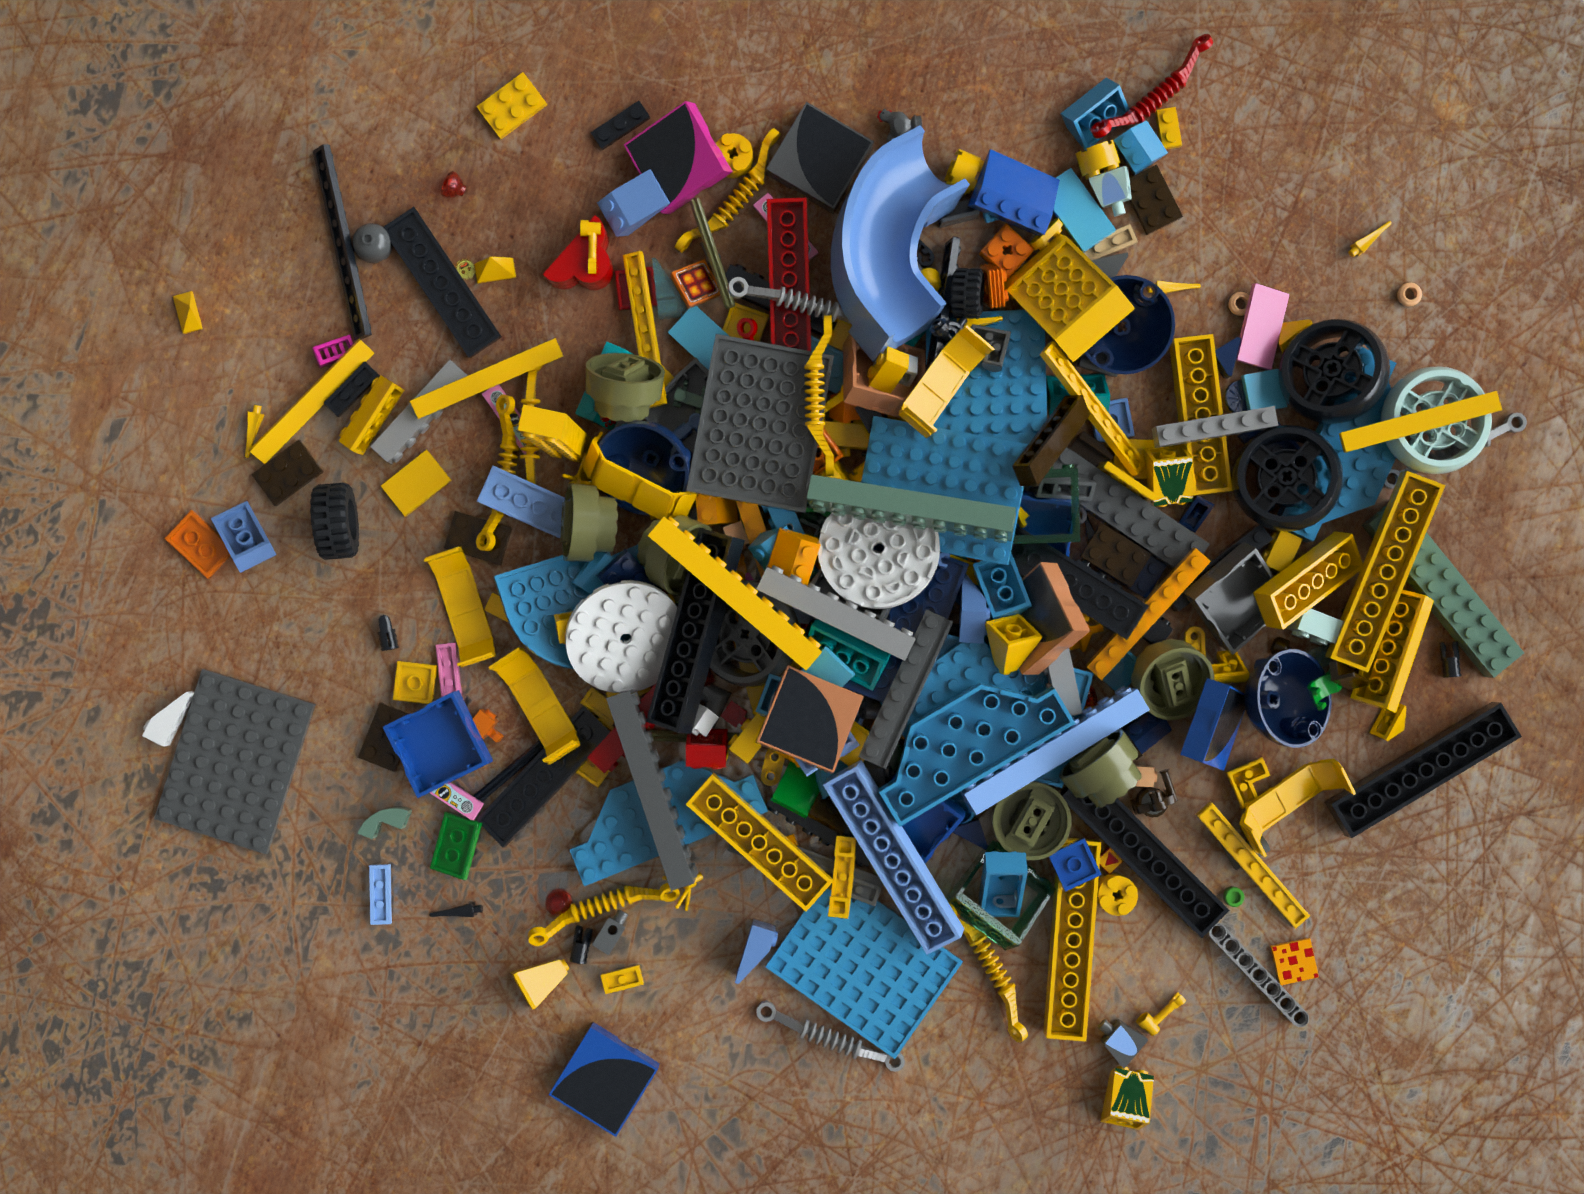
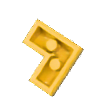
(1230, 668)
(1243, 779)

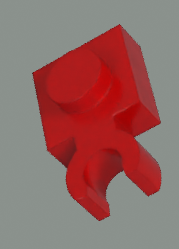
(734, 714)

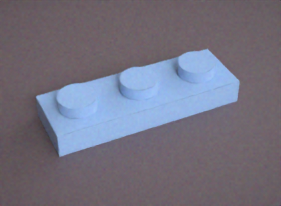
(380, 894)

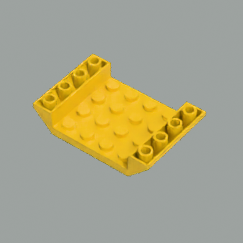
(1068, 296)

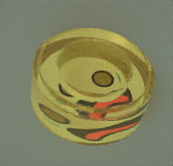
(465, 268)

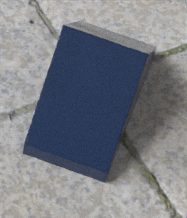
(1226, 357)
(1195, 513)
(972, 832)

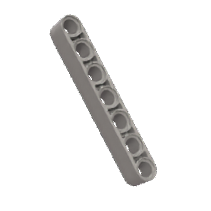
(1263, 980)

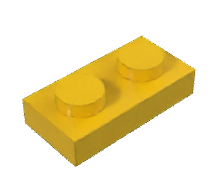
(1168, 127)
(622, 979)

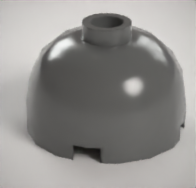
(372, 243)

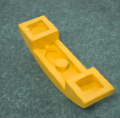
(842, 877)

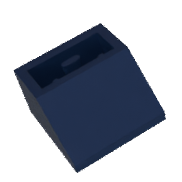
(1146, 731)

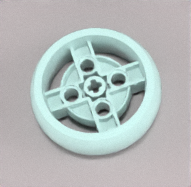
(1469, 440)

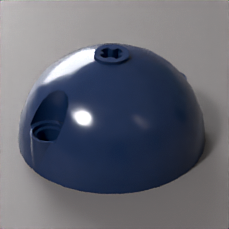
(1146, 333)
(650, 453)
(1279, 697)

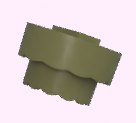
(623, 385)
(587, 523)
(661, 566)
(1167, 695)
(1103, 770)
(1047, 830)

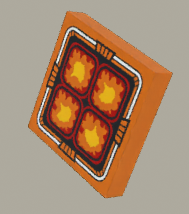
(695, 283)

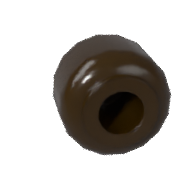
(1280, 644)

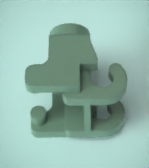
(688, 397)

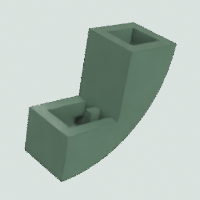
(394, 816)

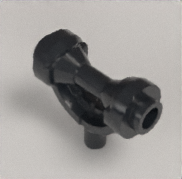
(941, 327)

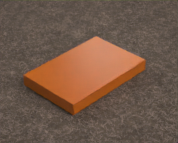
(199, 544)

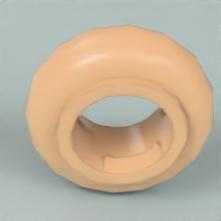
(1401, 294)
(1232, 303)

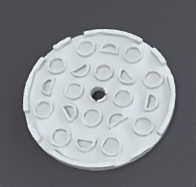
(872, 577)
(601, 620)

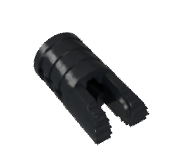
(386, 627)
(1450, 665)
(581, 948)

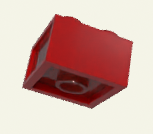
(708, 750)

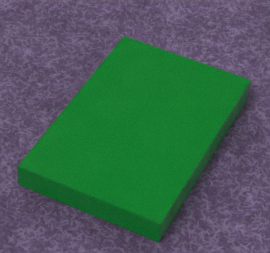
(796, 790)
(455, 845)

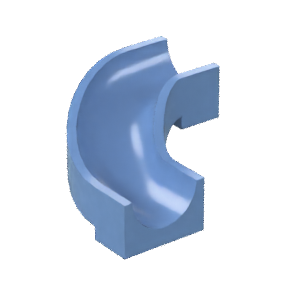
(878, 244)

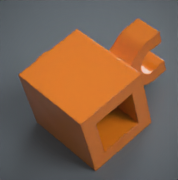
(485, 723)

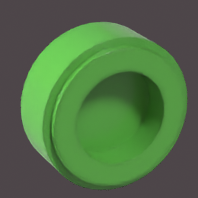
(1233, 896)

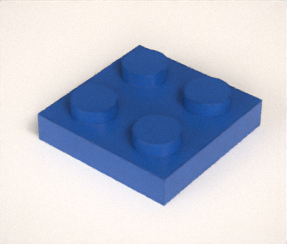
(1074, 864)

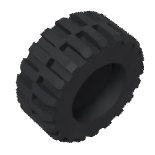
(334, 521)

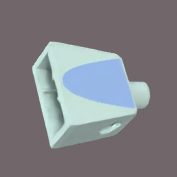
(1112, 189)

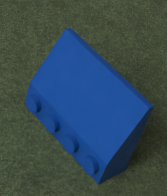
(1015, 193)

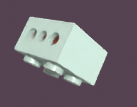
(1317, 626)

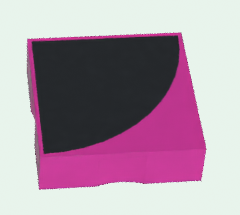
(679, 155)

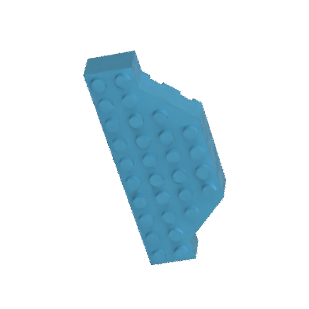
(1363, 468)
(968, 742)
(622, 830)

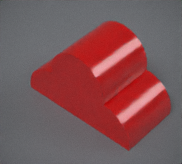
(572, 264)

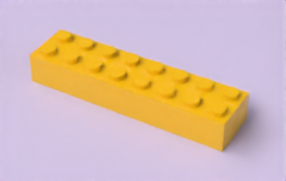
(1197, 398)
(759, 842)

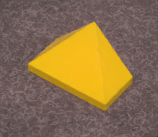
(495, 269)
(187, 312)
(1290, 330)
(1389, 723)

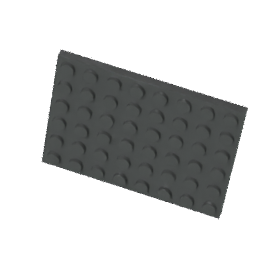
(753, 425)
(234, 761)

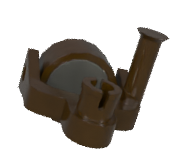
(1152, 800)

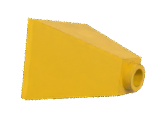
(1011, 641)
(539, 980)

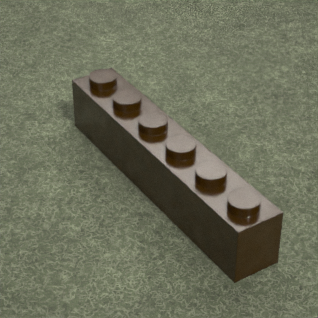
(1051, 440)

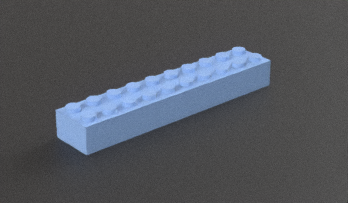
(1089, 728)
(894, 857)

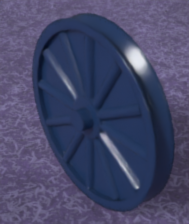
(1235, 397)

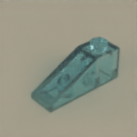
(667, 296)

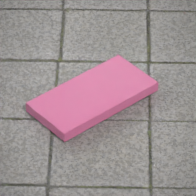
(1262, 326)

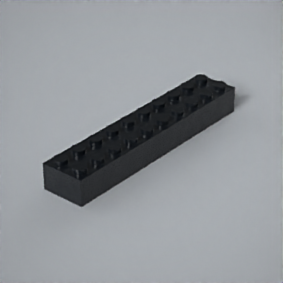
(692, 642)
(1423, 769)
(1151, 862)

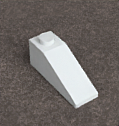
(166, 723)

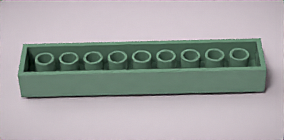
(911, 508)
(1458, 607)

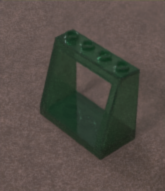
(1067, 471)
(987, 923)

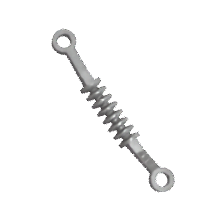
(780, 296)
(1453, 450)
(803, 1028)

